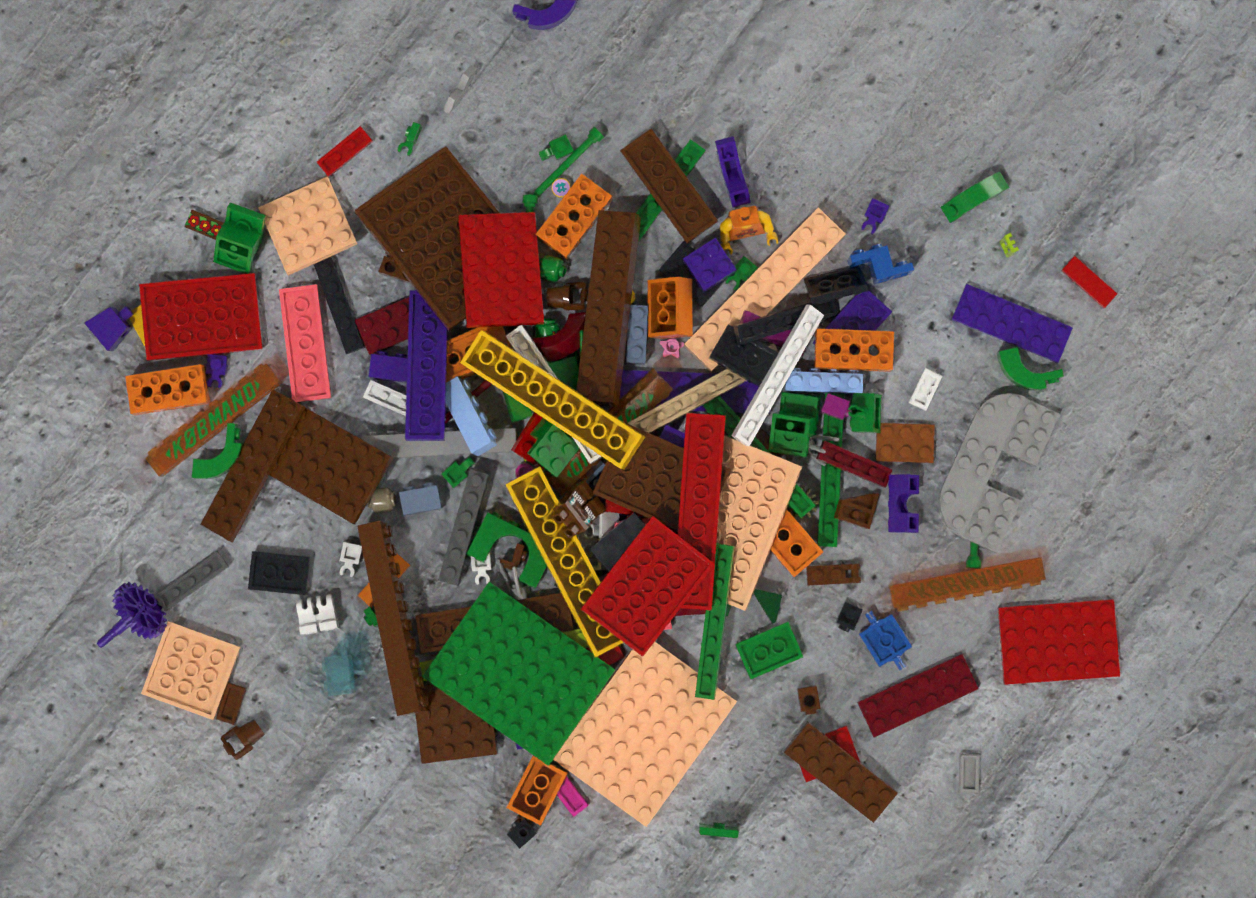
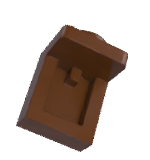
(519, 555)

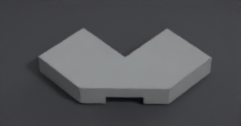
(458, 93)

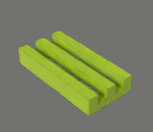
(1006, 238)

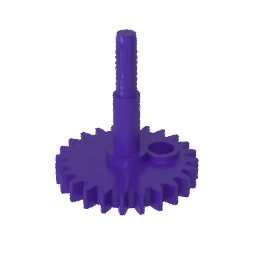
(138, 611)

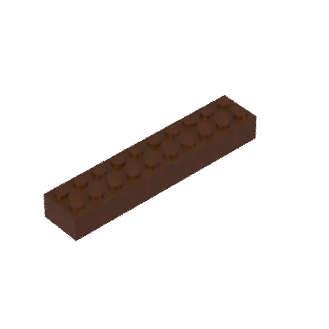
(608, 306)
(392, 618)

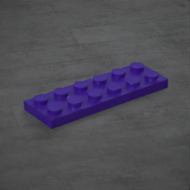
(1012, 323)

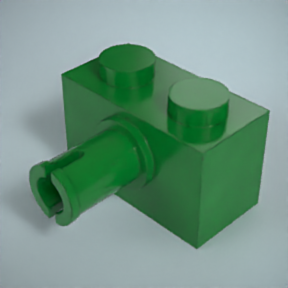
(865, 413)

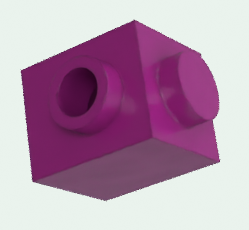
(835, 407)

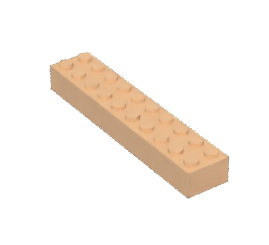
(769, 282)

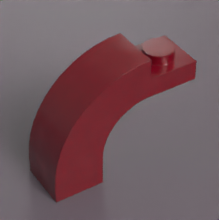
(564, 341)

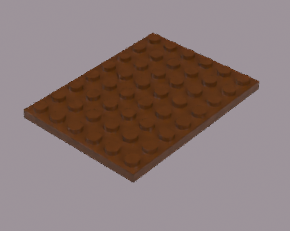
(420, 229)

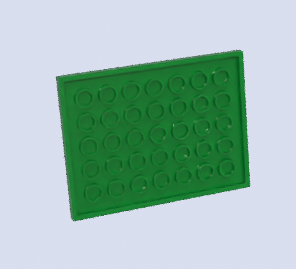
(518, 673)

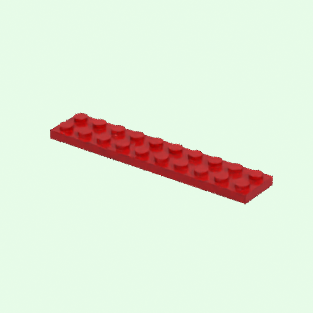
(701, 495)

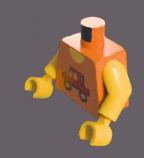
(744, 224)

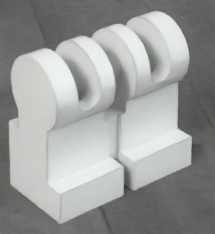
(325, 620)

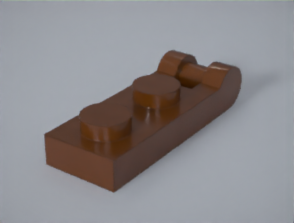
(832, 574)

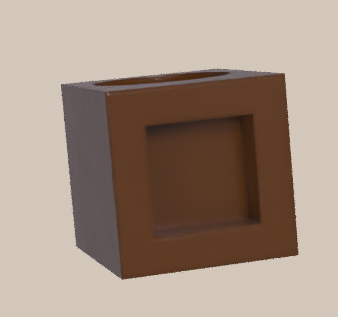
(802, 693)

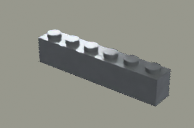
(464, 527)

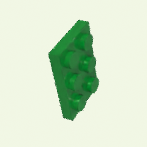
(769, 650)

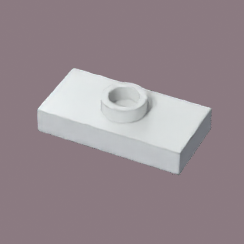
(925, 389)

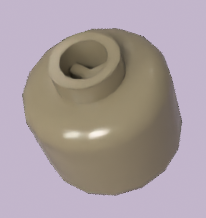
(382, 500)

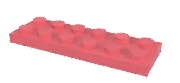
(305, 343)

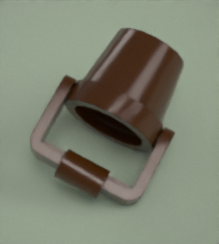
(563, 296)
(248, 735)

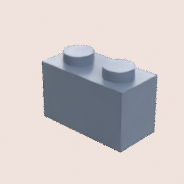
(420, 499)

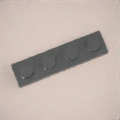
(191, 581)

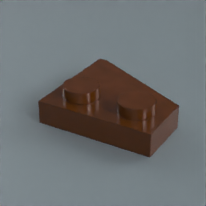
(857, 510)

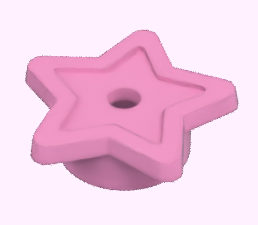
(668, 351)

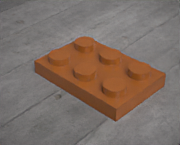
(905, 443)

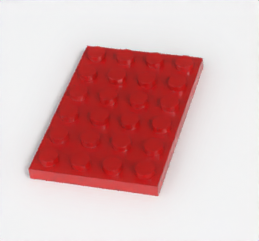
(500, 269)
(200, 316)
(647, 586)
(1058, 642)

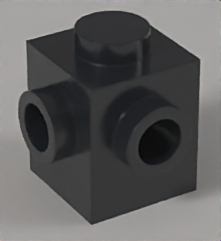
(522, 831)

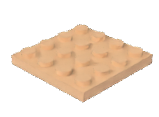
(308, 225)
(190, 670)

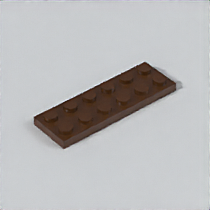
(669, 186)
(840, 772)

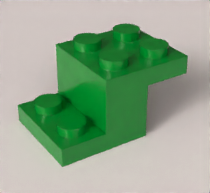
(239, 238)
(794, 424)
(553, 447)

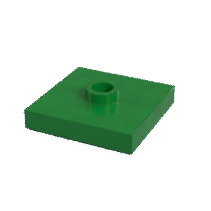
(719, 830)

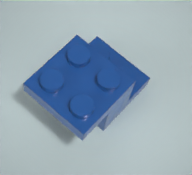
(880, 264)

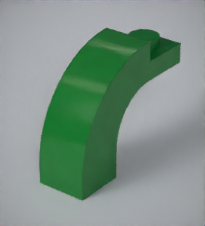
(974, 196)
(1016, 372)
(224, 461)

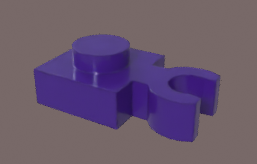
(875, 213)
(216, 367)

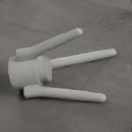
(812, 446)
(518, 591)

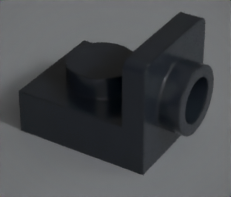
(848, 617)

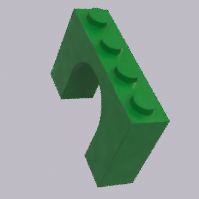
(564, 369)
(495, 528)

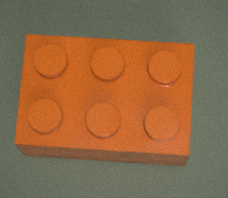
(670, 308)
(537, 790)

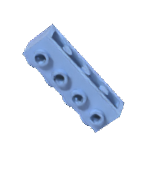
(822, 382)
(468, 416)

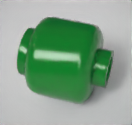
(552, 268)
(547, 329)

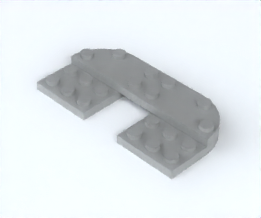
(965, 501)

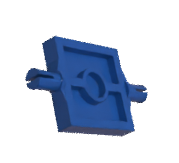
(885, 640)

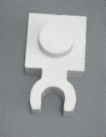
(350, 555)
(481, 568)

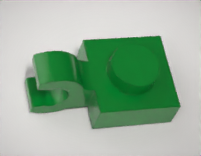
(412, 134)
(558, 147)
(456, 473)

